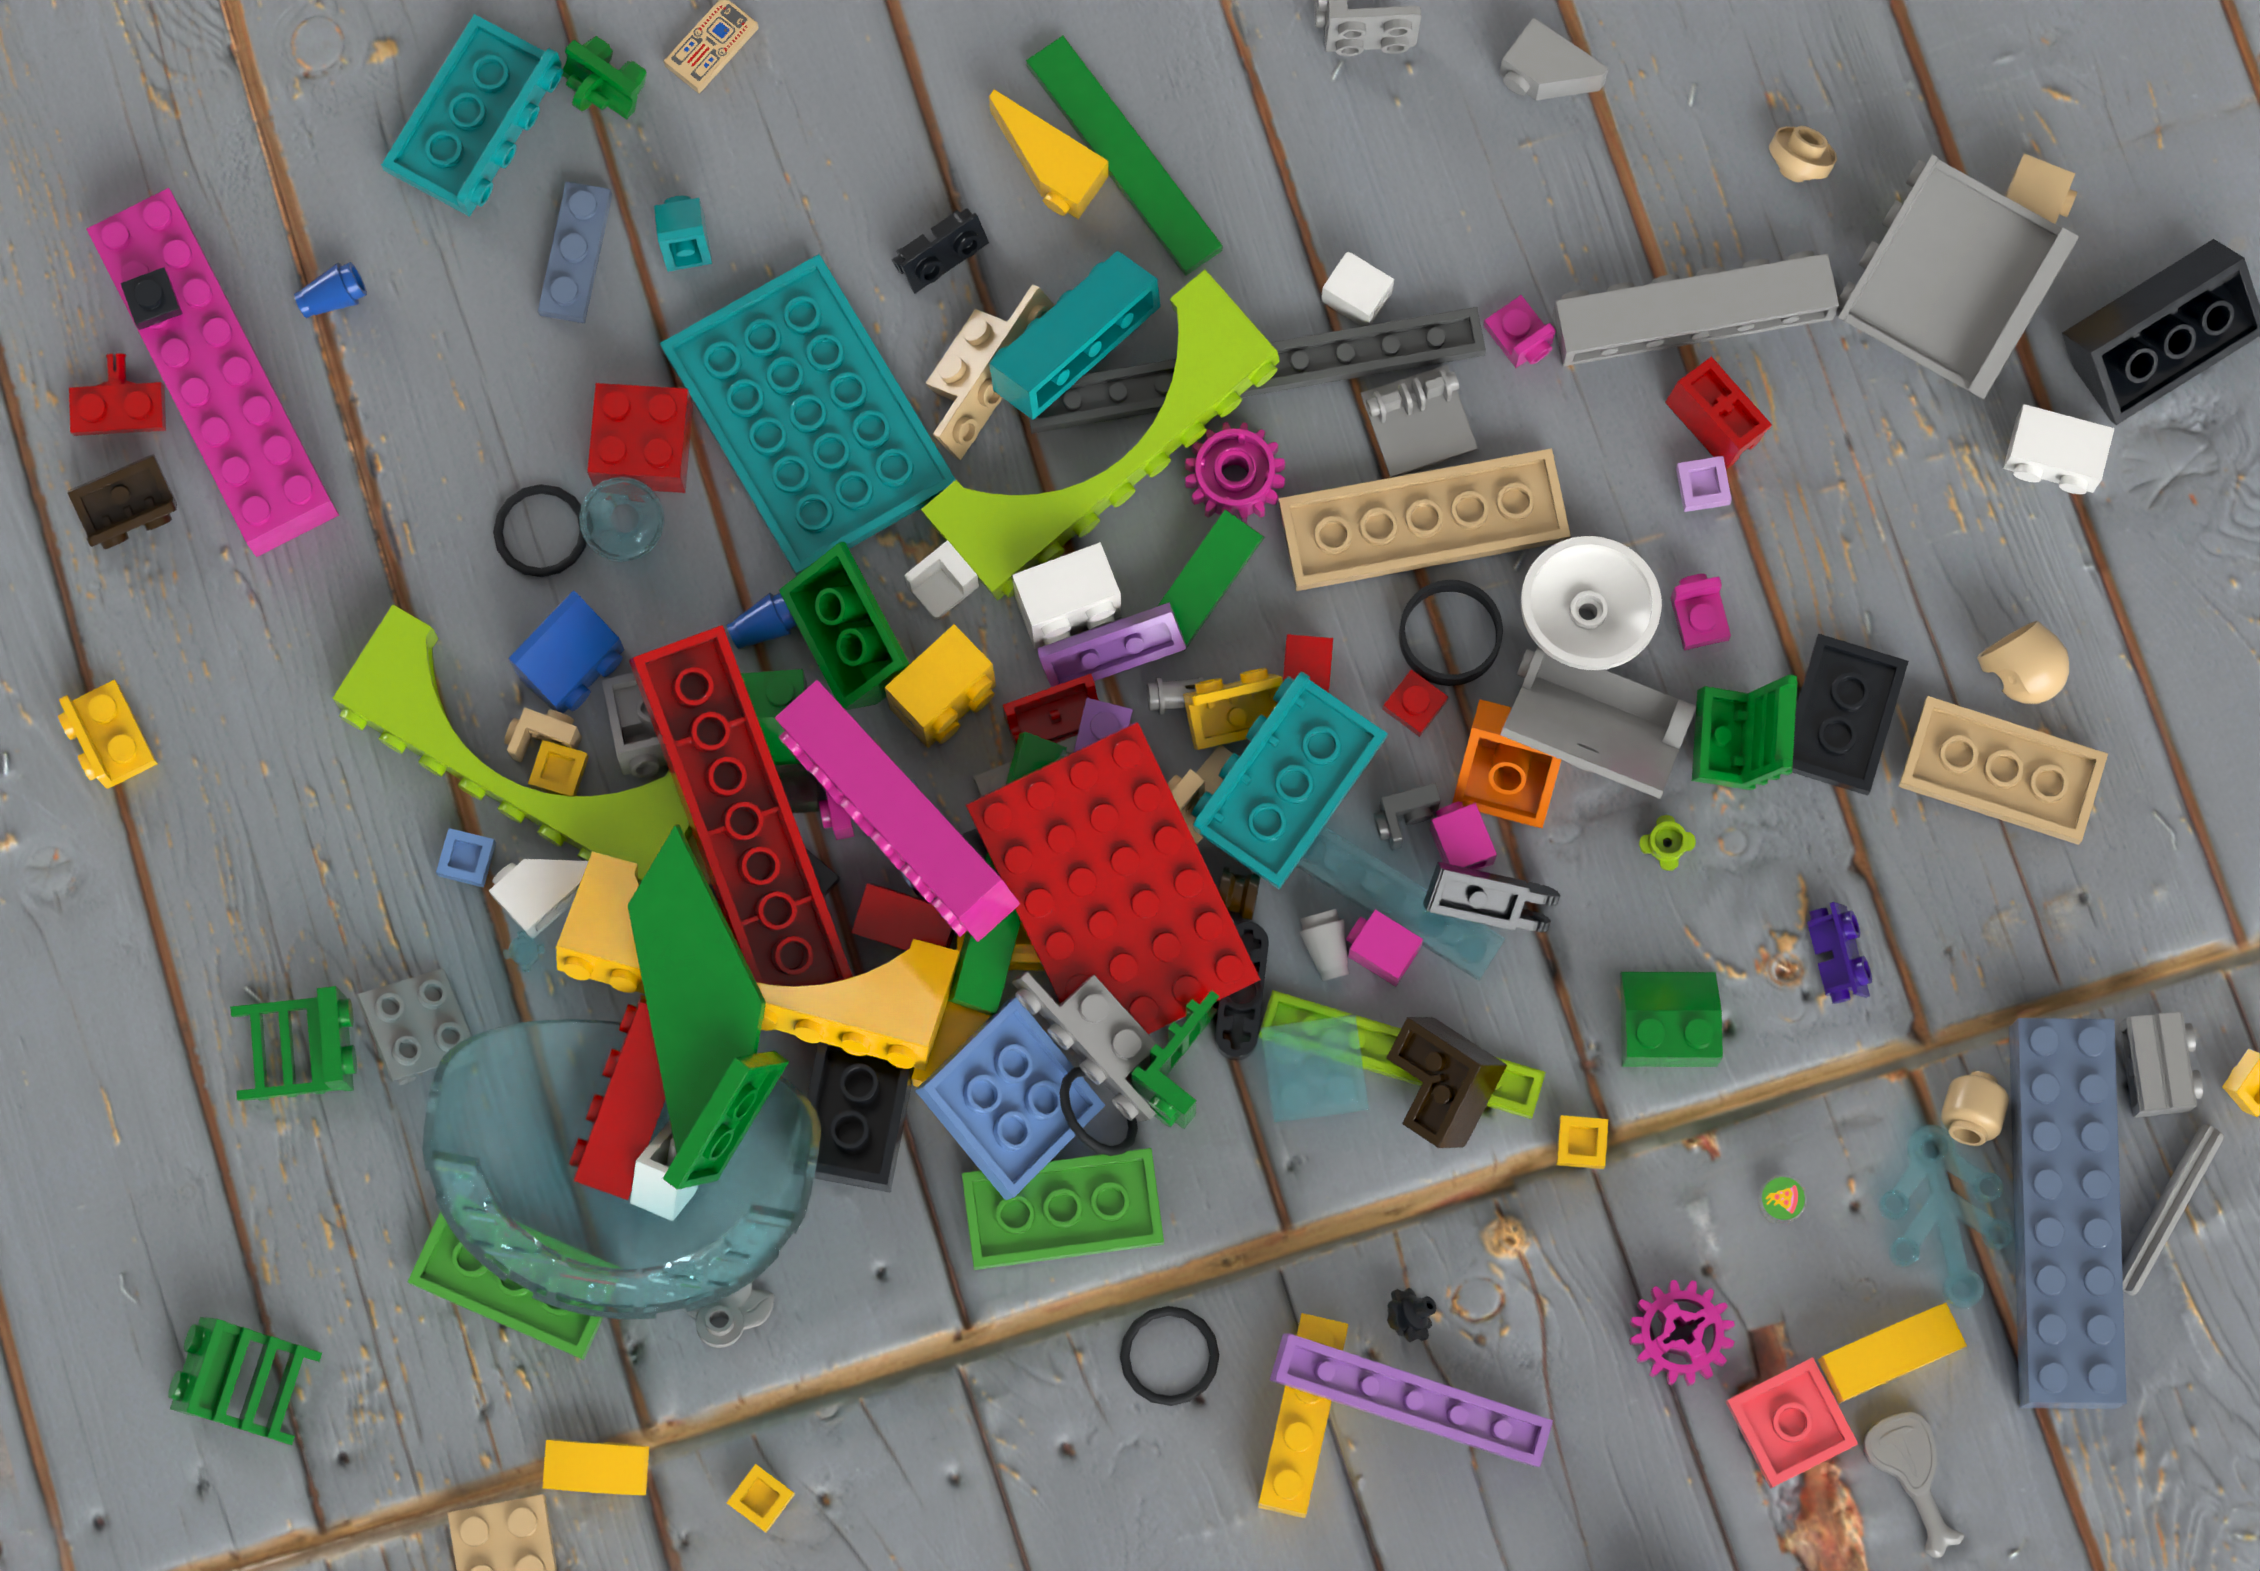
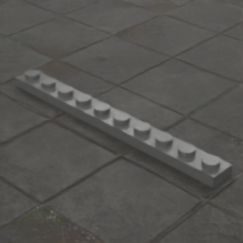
(1302, 363)

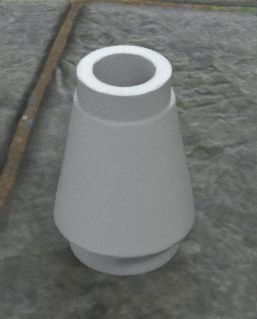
(1326, 943)

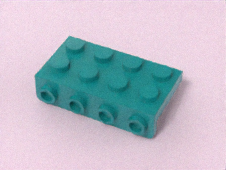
(473, 115)
(1287, 779)

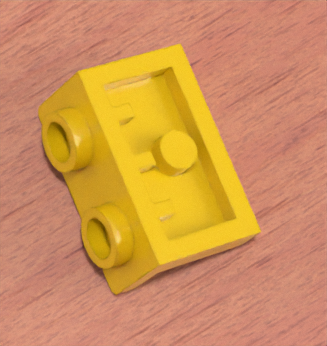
(107, 734)

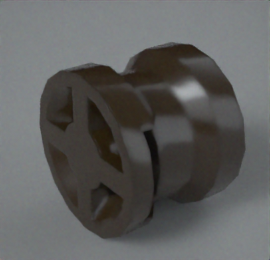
(1239, 892)

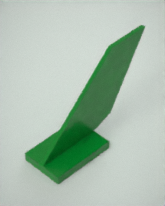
(701, 1015)

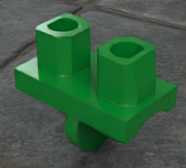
(600, 82)

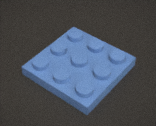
(1005, 1100)

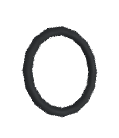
(499, 525)
(1077, 1128)
(1212, 1363)

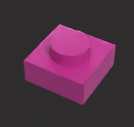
(835, 816)

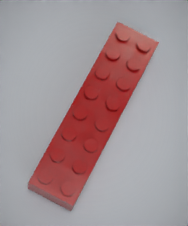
(739, 811)

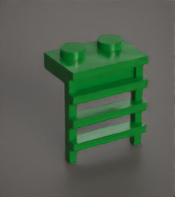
(1744, 735)
(329, 1042)
(1165, 1096)
(212, 1369)

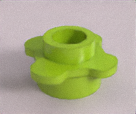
(1667, 829)

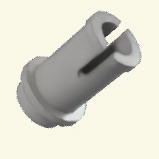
(1169, 693)

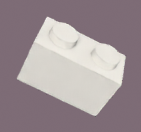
(2058, 450)

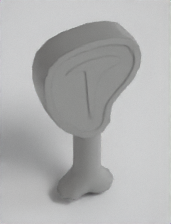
(1907, 1450)

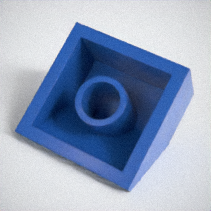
(567, 655)

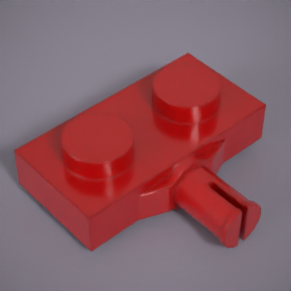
(117, 404)

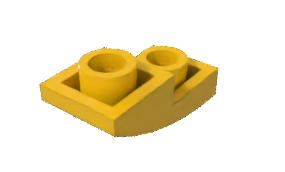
(595, 1467)

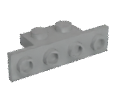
(1099, 1034)

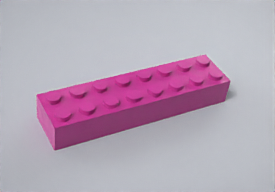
(217, 378)

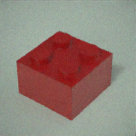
(641, 435)

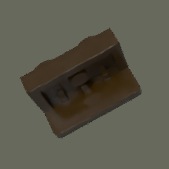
(123, 502)

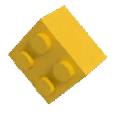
(942, 687)

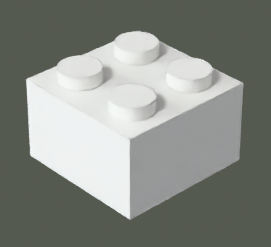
(1067, 595)

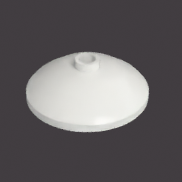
(1594, 577)

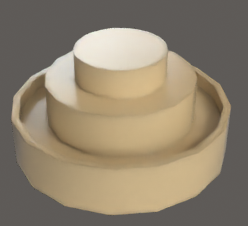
(1802, 153)

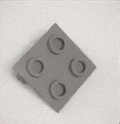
(1419, 420)
(414, 1023)

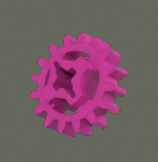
(1668, 1314)

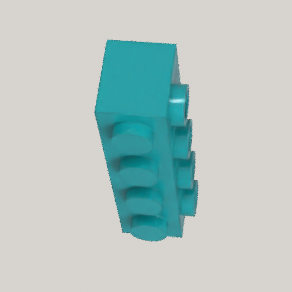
(1074, 334)

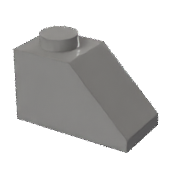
(1549, 65)

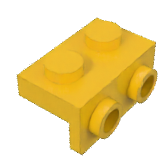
(1227, 711)

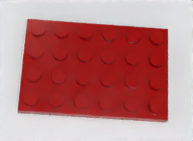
(1113, 881)

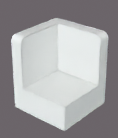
(1357, 290)
(941, 580)

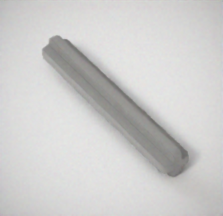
(2170, 1207)

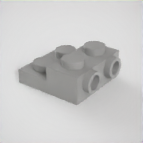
(632, 727)

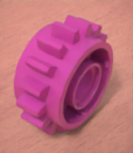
(1241, 449)

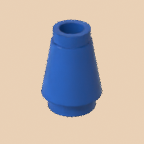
(331, 291)
(762, 622)

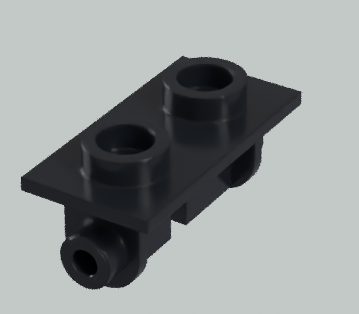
(926, 261)

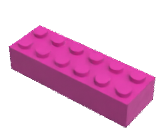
(894, 813)

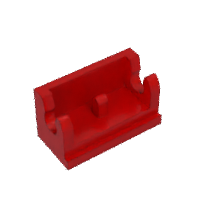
(1717, 412)
(1051, 712)
(899, 918)

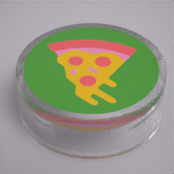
(1782, 1199)

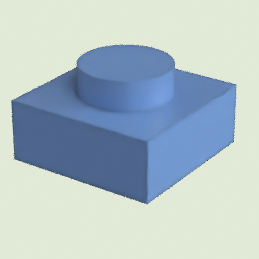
(466, 857)

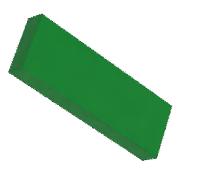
(1211, 572)

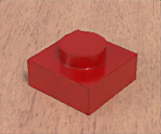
(1415, 703)

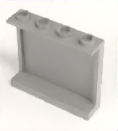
(1955, 276)

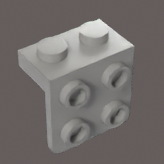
(1361, 29)

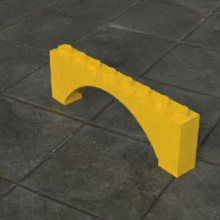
(877, 1014)

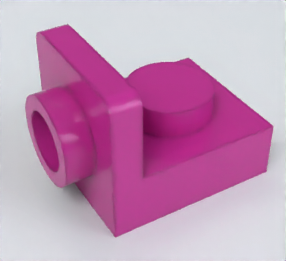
(1520, 332)
(1700, 611)

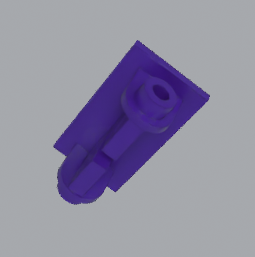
(1837, 934)

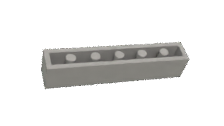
(1695, 308)

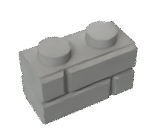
(2160, 1064)

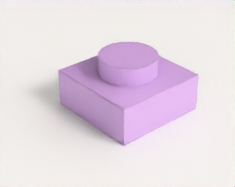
(1703, 484)

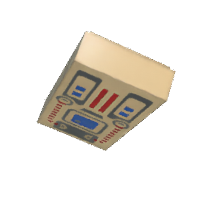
(711, 44)

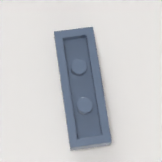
(575, 252)

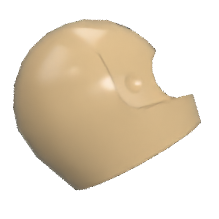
(2029, 663)

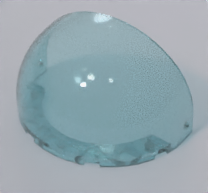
(499, 1159)

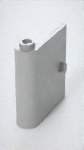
(1598, 722)

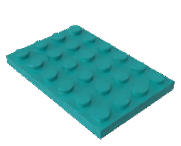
(808, 414)

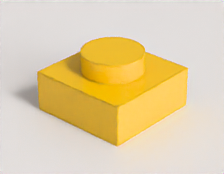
(558, 769)
(2244, 1083)
(1582, 1142)
(760, 1498)

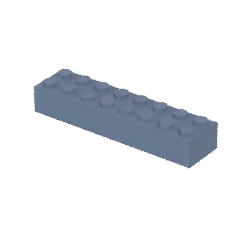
(2067, 1214)

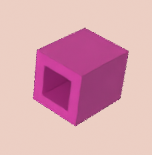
(1462, 837)
(1383, 946)

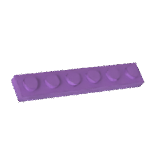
(1411, 1400)

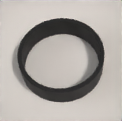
(1460, 587)

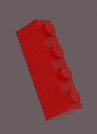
(625, 1113)

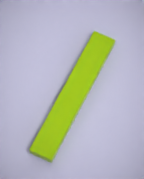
(1515, 1092)

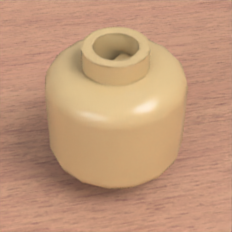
(1975, 1108)

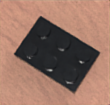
(1845, 713)

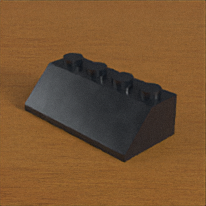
(2165, 330)

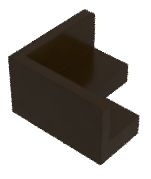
(1455, 1080)

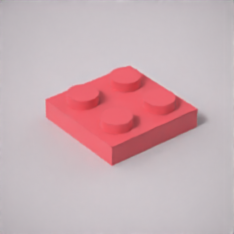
(1791, 1422)

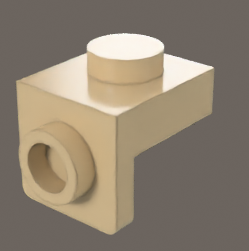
(550, 727)

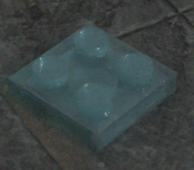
(1315, 1068)

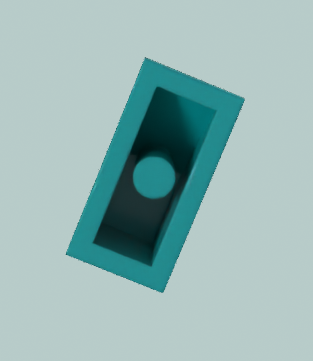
(682, 233)

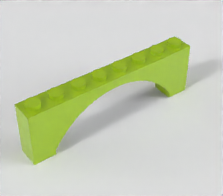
(1215, 363)
(398, 696)

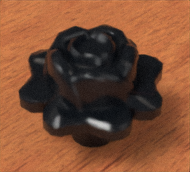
(1410, 1314)

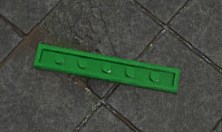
(1129, 159)
(985, 963)

